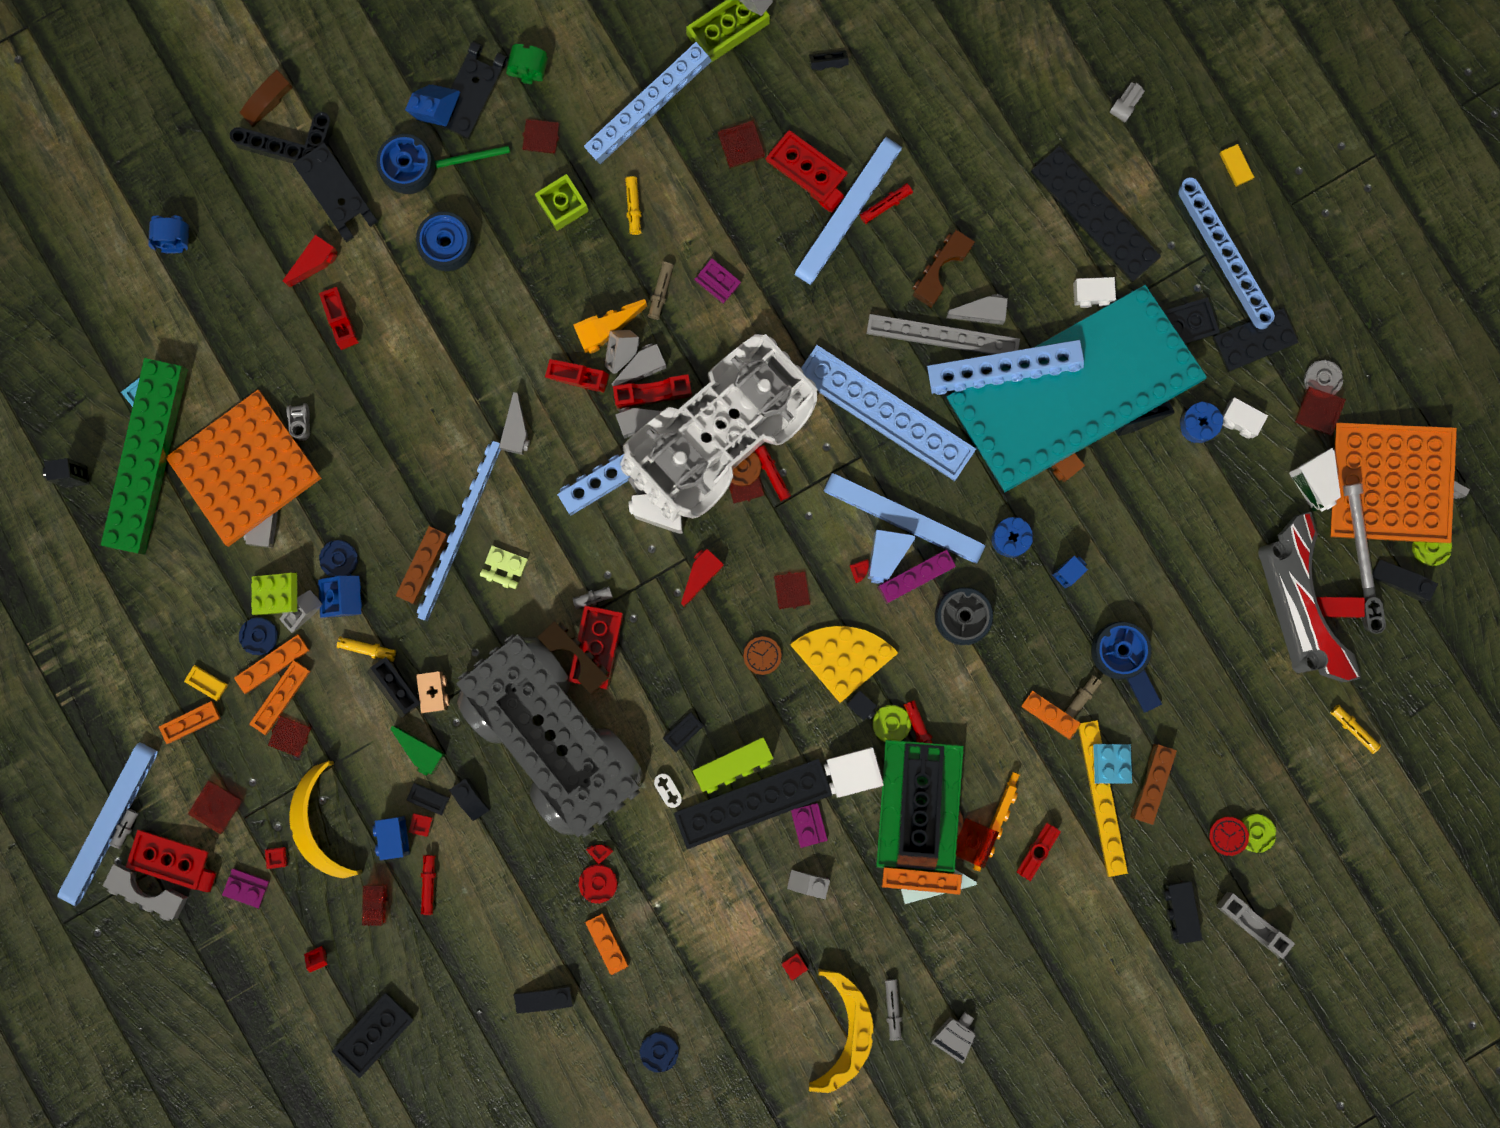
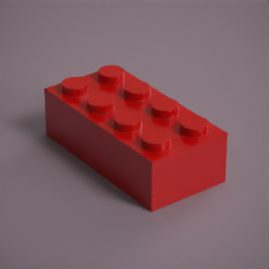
(600, 636)

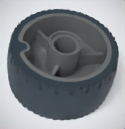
(948, 616)

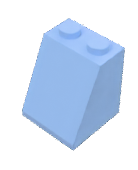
(886, 554)

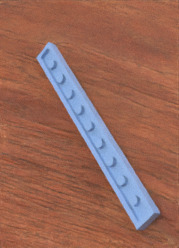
(455, 539)

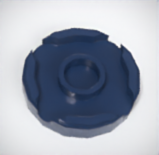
(338, 558)
(258, 636)
(659, 1052)

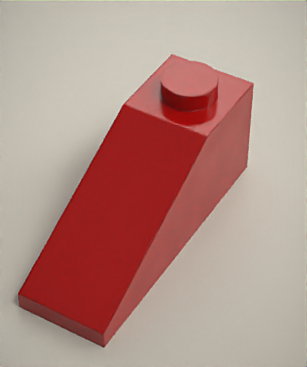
(312, 260)
(702, 572)

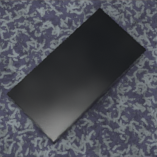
(683, 732)
(428, 798)

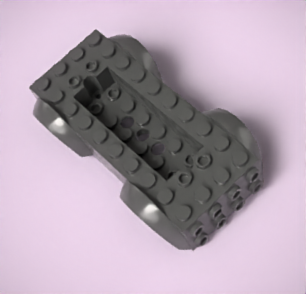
(500, 706)

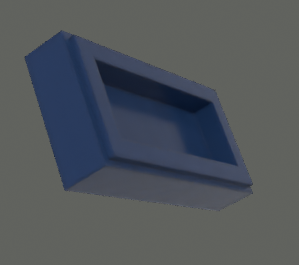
(1144, 692)

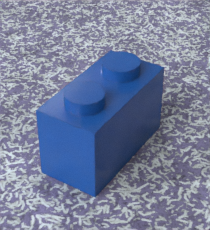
(1070, 571)

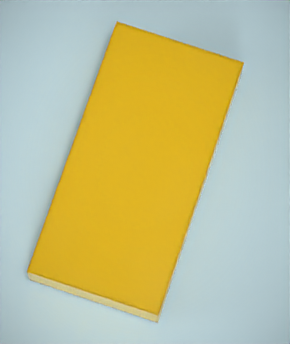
(1236, 165)
(206, 683)

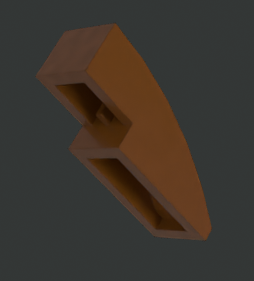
(265, 98)

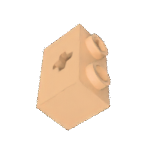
(425, 684)

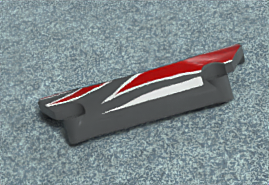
(1290, 582)

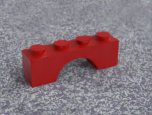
(640, 394)

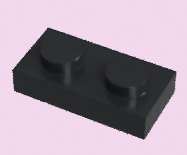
(829, 59)

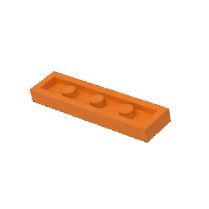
(271, 664)
(280, 697)
(921, 880)

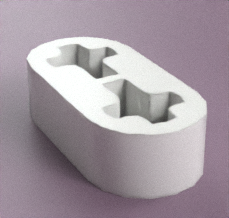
(672, 788)

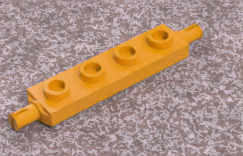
(1002, 812)

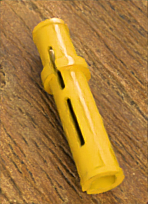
(633, 205)
(374, 651)
(1348, 722)

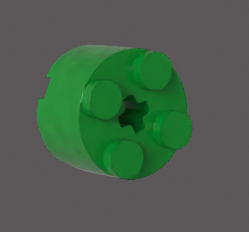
(527, 63)

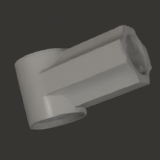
(1125, 105)

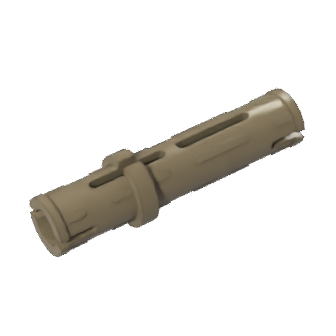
(658, 298)
(1083, 696)

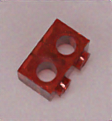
(374, 904)

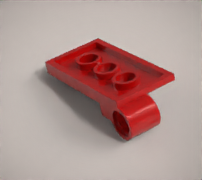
(823, 191)
(195, 877)

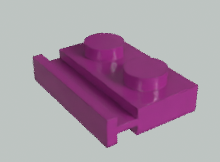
(717, 281)
(809, 825)
(246, 888)

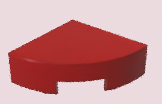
(859, 570)
(599, 852)

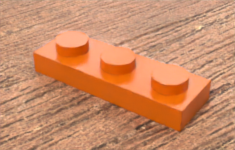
(1051, 715)
(189, 722)
(606, 944)

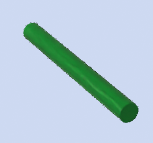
(472, 156)

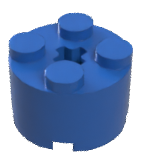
(168, 234)
(1211, 419)
(1008, 547)

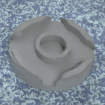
(1324, 377)

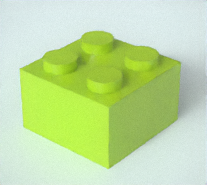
(561, 202)

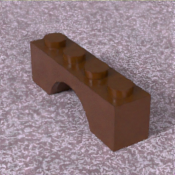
(956, 249)

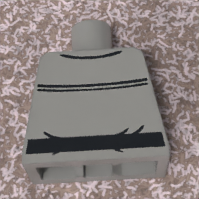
(955, 1037)

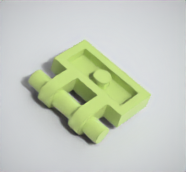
(504, 561)

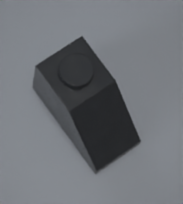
(469, 799)

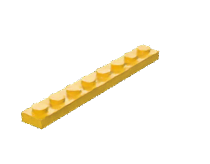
(1103, 805)

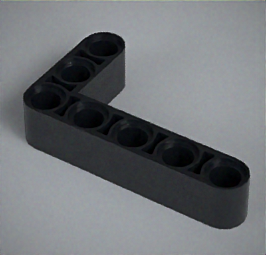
(286, 147)

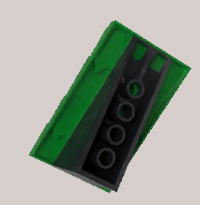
(920, 806)

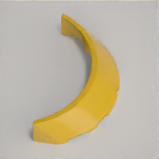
(302, 829)
(858, 1040)

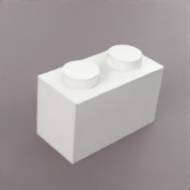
(1094, 292)
(1243, 418)

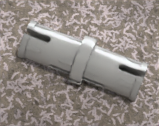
(592, 597)
(118, 840)

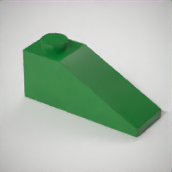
(420, 753)

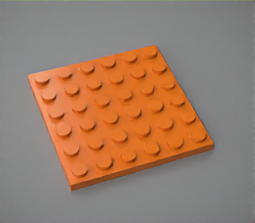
(243, 468)
(1404, 481)

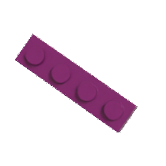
(916, 576)

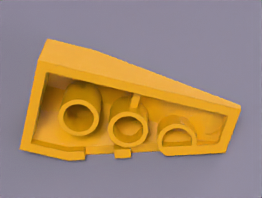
(595, 331)

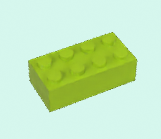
(725, 28)
(733, 764)

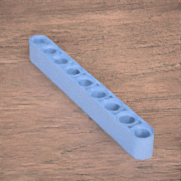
(848, 211)
(1226, 262)
(904, 518)
(105, 825)

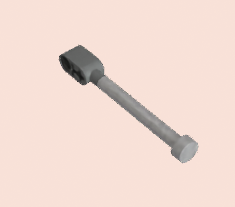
(1353, 492)

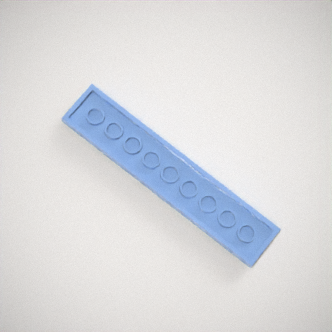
(887, 413)

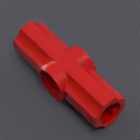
(1044, 840)

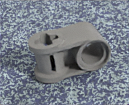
(299, 417)

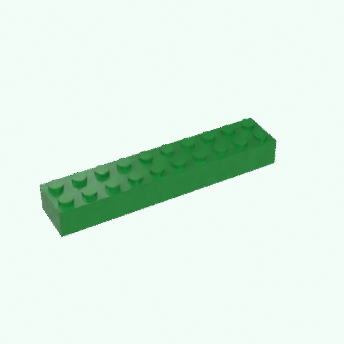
(144, 456)

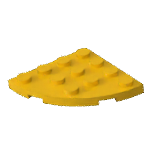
(843, 657)

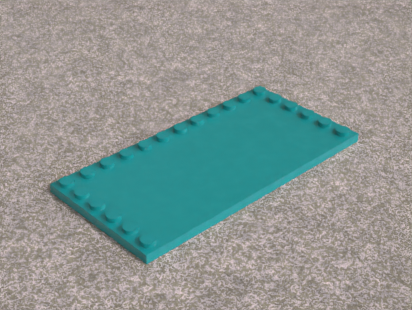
(1129, 368)

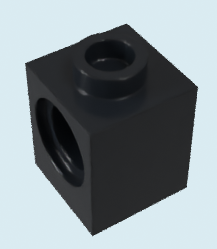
(862, 706)

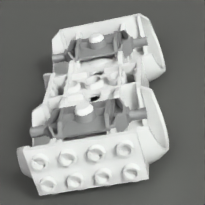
(692, 475)

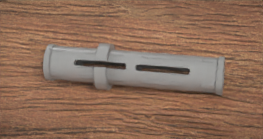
(895, 1033)

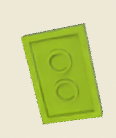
(274, 594)

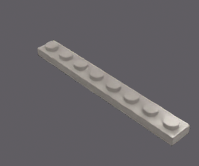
(940, 335)

